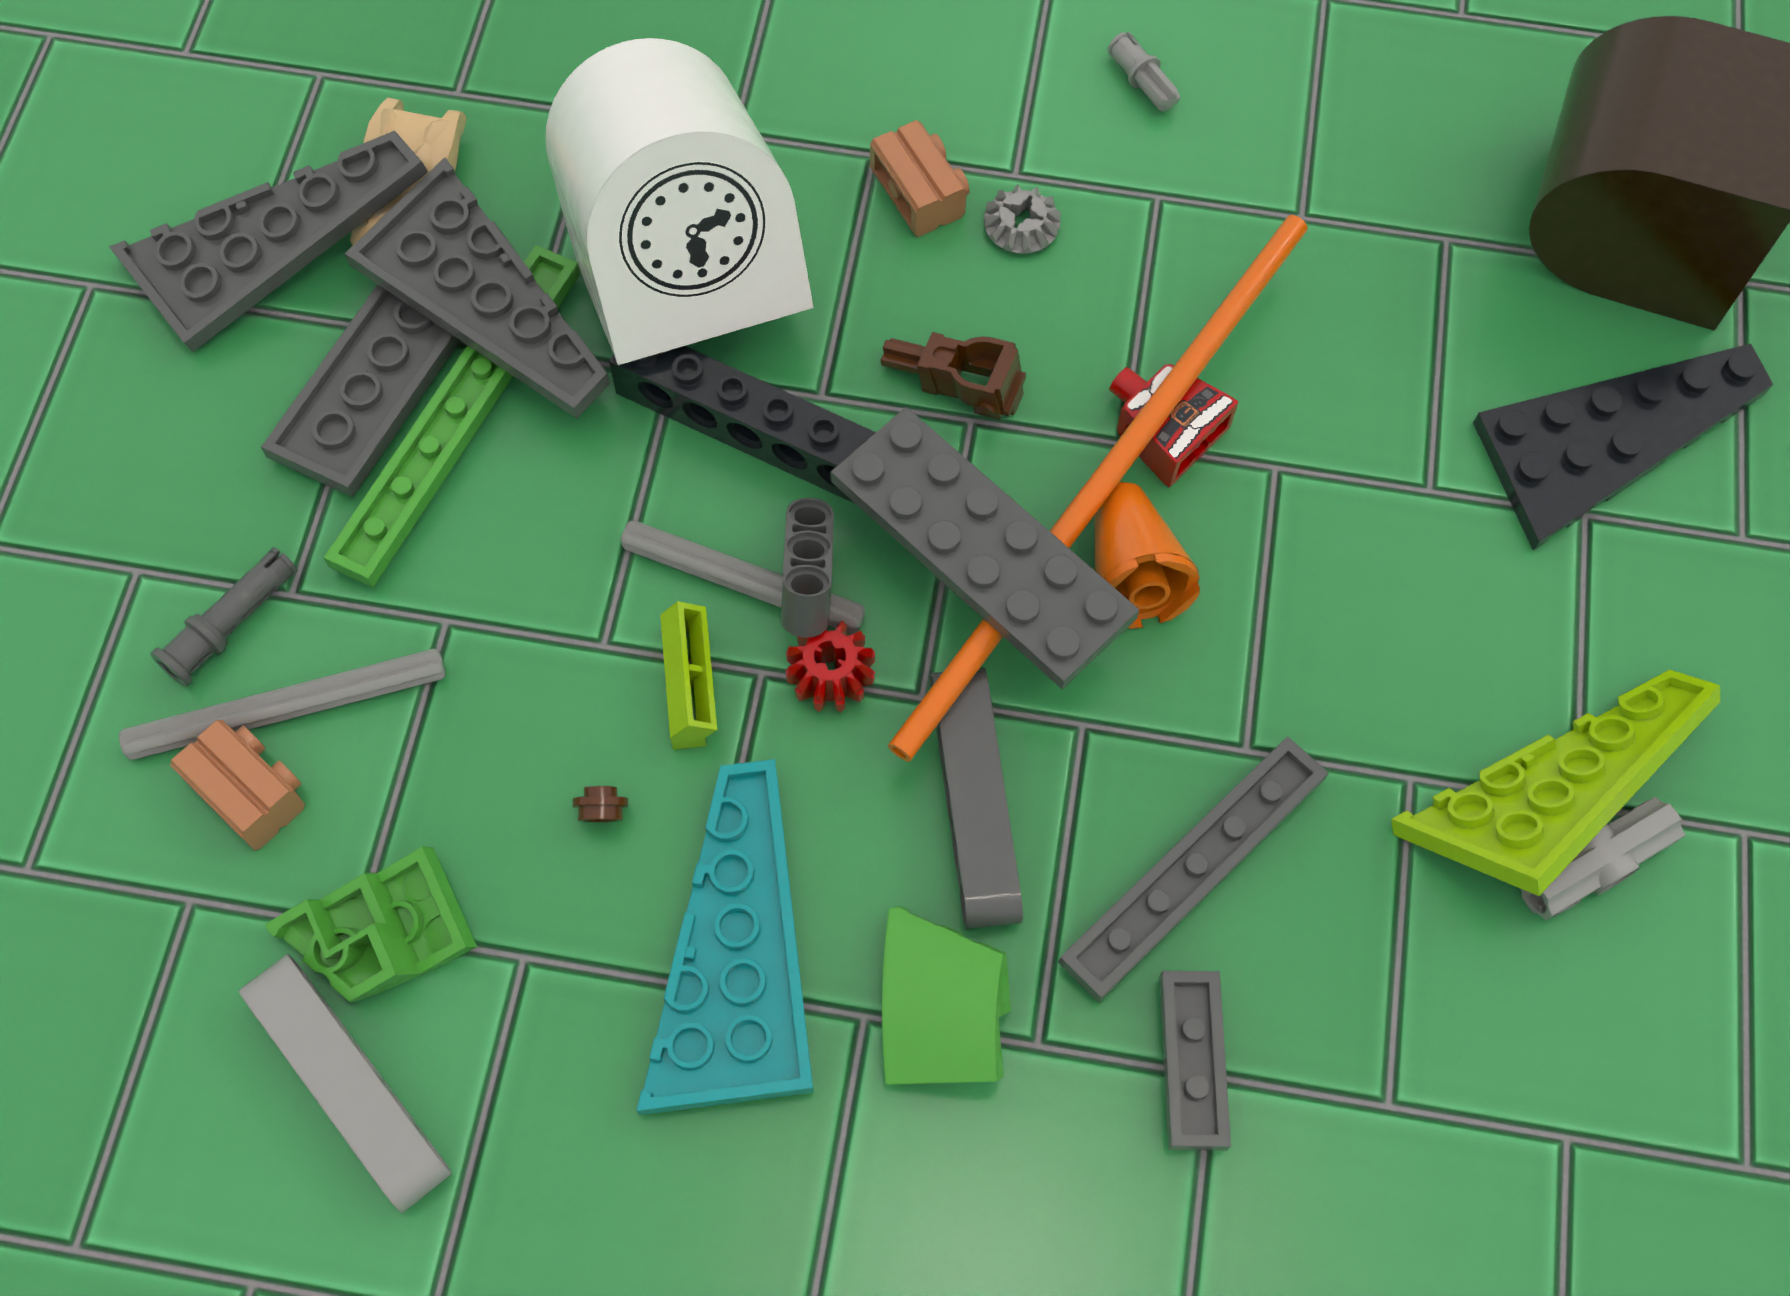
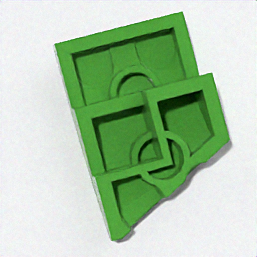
(380, 927)
(940, 1004)

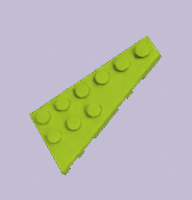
(1557, 794)

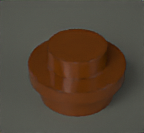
(600, 804)

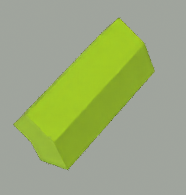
(681, 675)

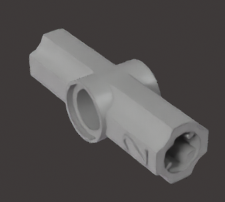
(1610, 857)

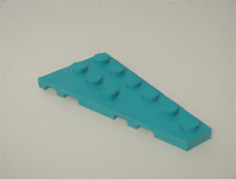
(734, 984)

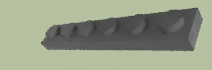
(1192, 869)

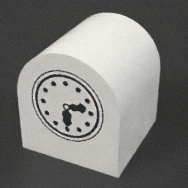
(672, 200)

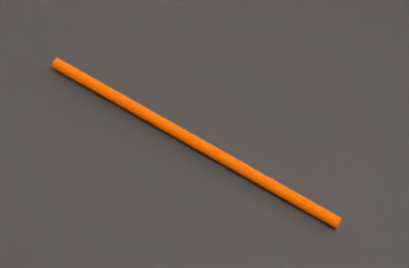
(1108, 474)

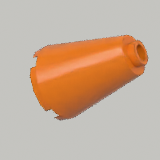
(1143, 556)

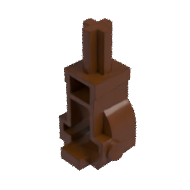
(945, 358)

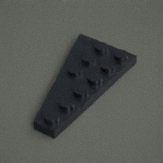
(1597, 439)

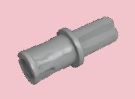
(1143, 71)

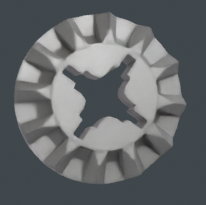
(1030, 235)

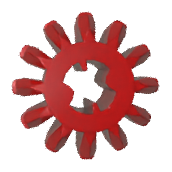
(812, 676)

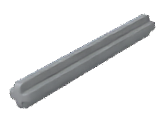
(725, 570)

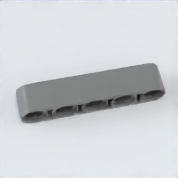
(345, 1083)

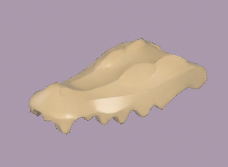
(427, 137)

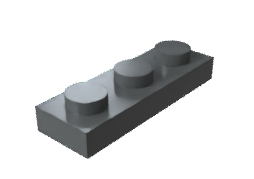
(1194, 1061)

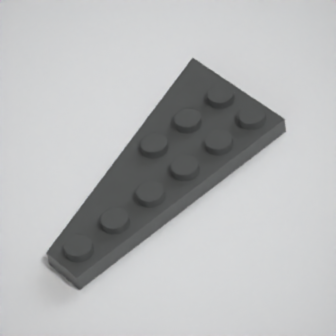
(257, 240)
(468, 279)

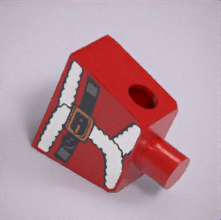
(1189, 430)

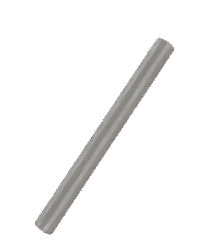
(284, 703)

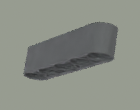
(978, 809)

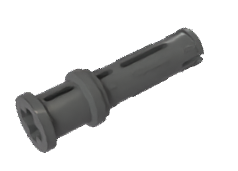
(208, 632)

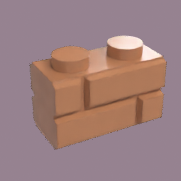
(918, 177)
(239, 784)

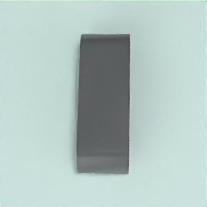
(807, 567)

